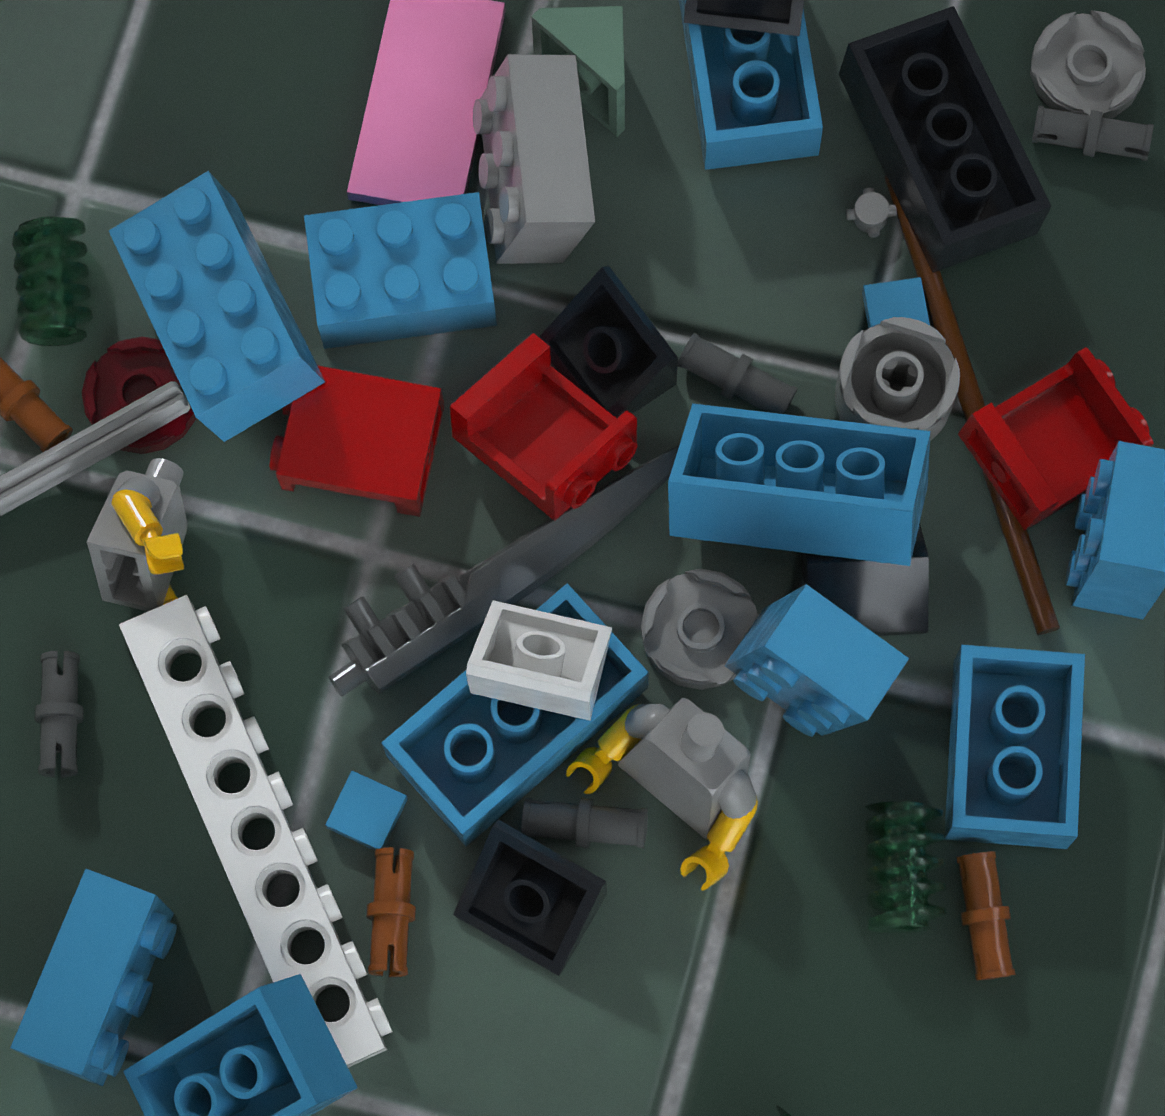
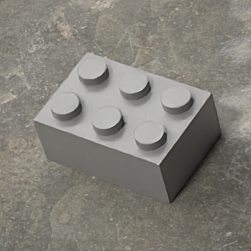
(534, 159)

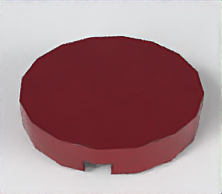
(125, 375)

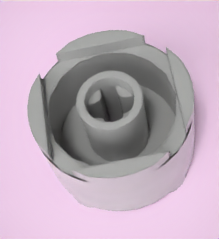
(903, 352)

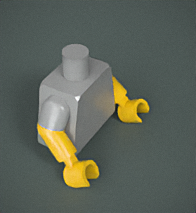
(140, 537)
(688, 767)

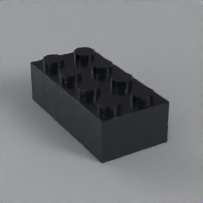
(943, 139)

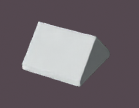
(538, 660)

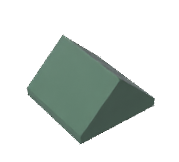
(598, 43)

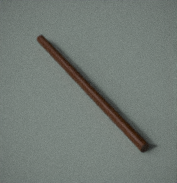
(970, 402)

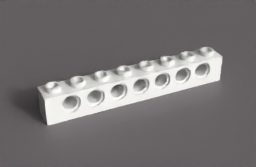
(155, 643)

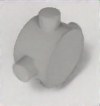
(871, 212)

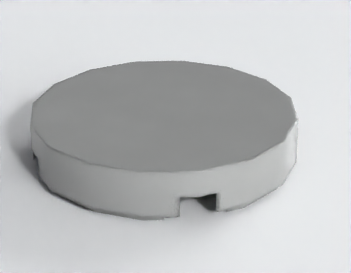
(1088, 64)
(696, 626)

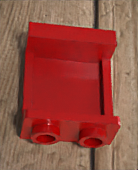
(541, 430)
(1051, 437)
(361, 438)

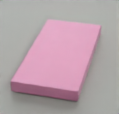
(421, 100)

